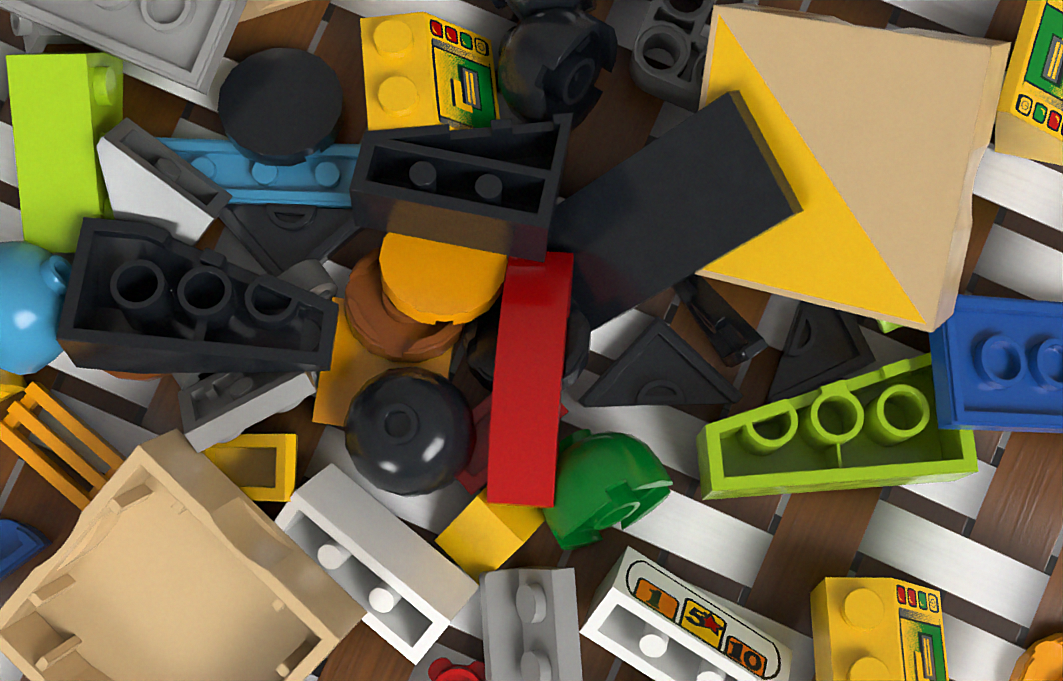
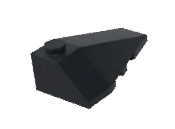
(170, 308)

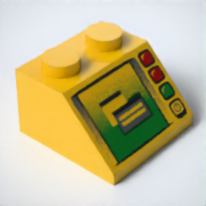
(426, 73)
(1032, 93)
(877, 631)

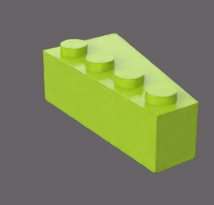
(837, 438)

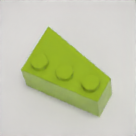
(58, 117)

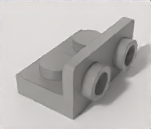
(231, 402)
(530, 624)

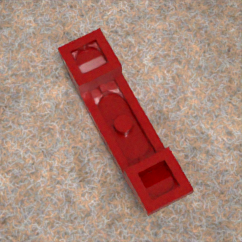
(529, 381)

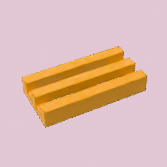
(22, 413)

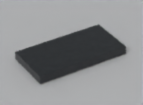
(671, 210)

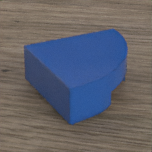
(18, 545)

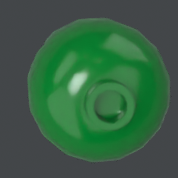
(602, 483)

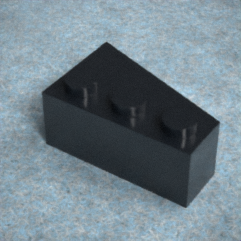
(464, 186)

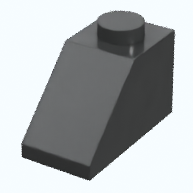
(157, 185)

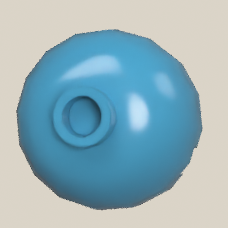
(30, 305)

